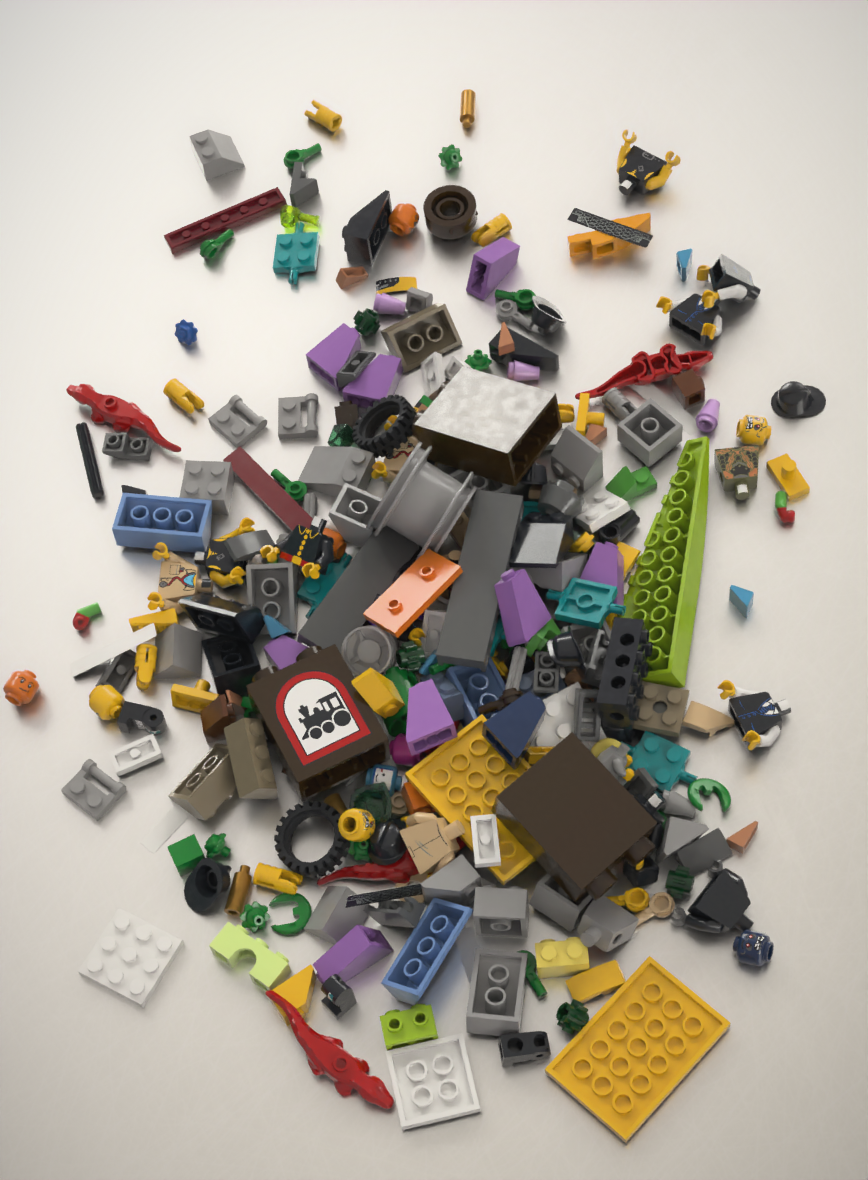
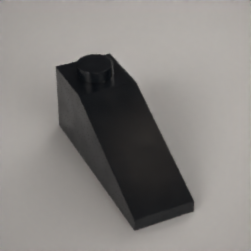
(525, 351)

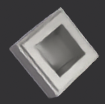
(418, 299)

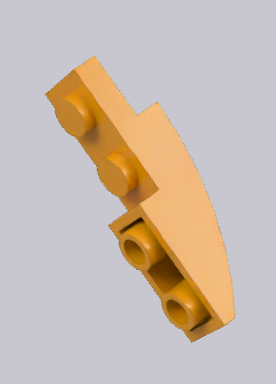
(602, 244)

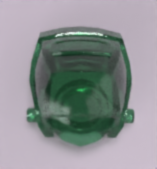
(374, 799)

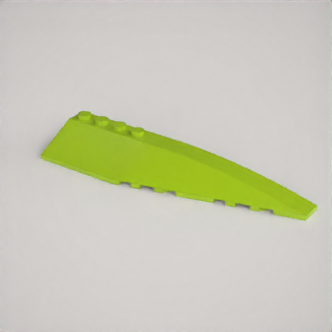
(670, 568)

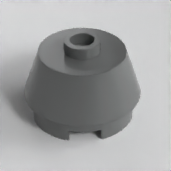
(559, 498)

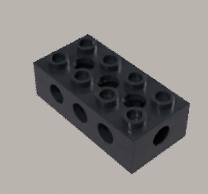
(624, 673)

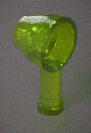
(291, 215)

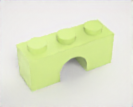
(235, 944)

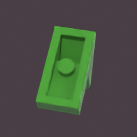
(631, 484)
(540, 639)

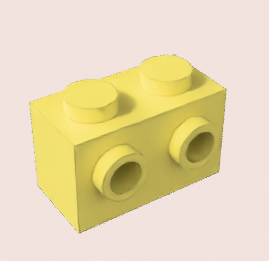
(561, 958)

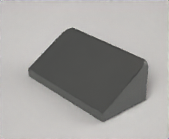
(354, 367)
(118, 670)
(703, 852)

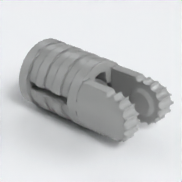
(618, 403)

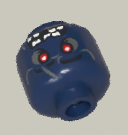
(753, 948)

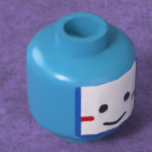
(386, 774)

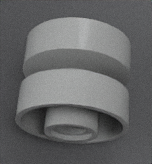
(369, 648)

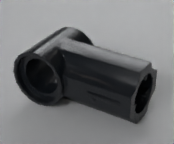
(619, 528)

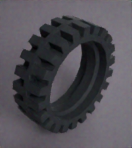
(375, 417)
(286, 832)

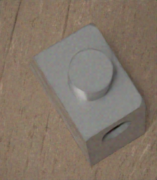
(606, 925)

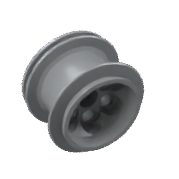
(422, 502)

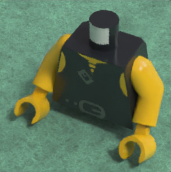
(640, 169)
(219, 563)

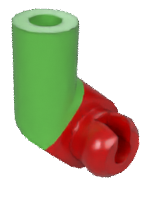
(781, 508)
(84, 614)

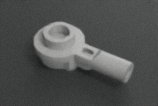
(507, 310)

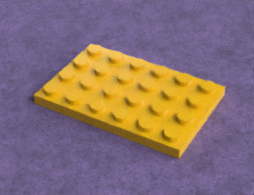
(463, 782)
(637, 1048)

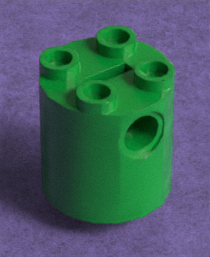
(403, 681)

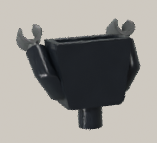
(719, 904)

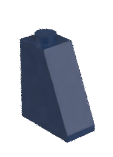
(515, 728)

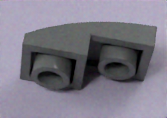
(127, 447)
(248, 545)
(545, 674)

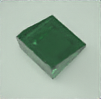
(341, 436)

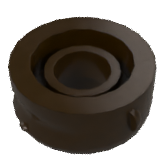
(450, 201)

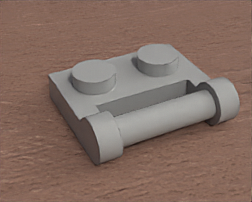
(290, 417)
(232, 426)
(89, 796)

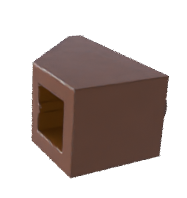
(217, 717)

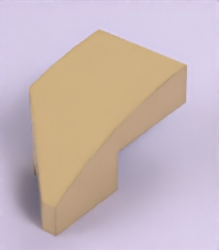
(706, 719)

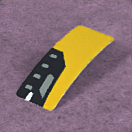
(395, 284)

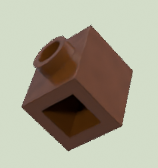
(688, 388)

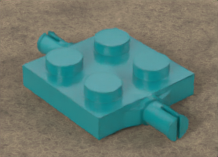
(296, 252)
(315, 590)
(586, 603)
(662, 760)

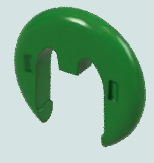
(707, 786)
(303, 911)

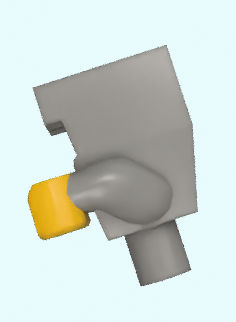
(616, 760)

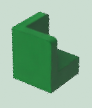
(186, 854)

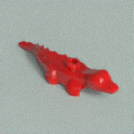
(652, 368)
(119, 413)
(397, 872)
(329, 1058)

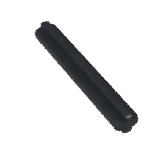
(89, 460)

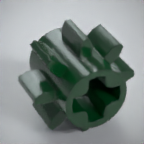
(366, 322)
(410, 656)
(680, 882)
(572, 1016)

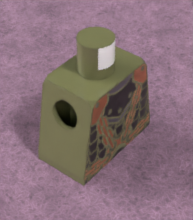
(737, 469)

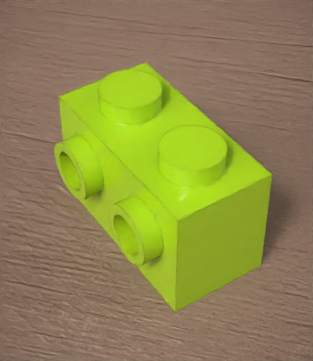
(408, 1026)

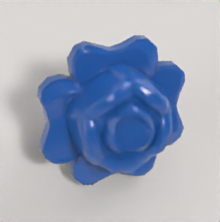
(186, 332)

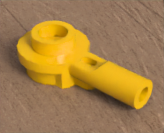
(583, 543)
(634, 899)

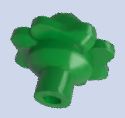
(450, 157)
(478, 360)
(216, 845)
(359, 850)
(254, 916)

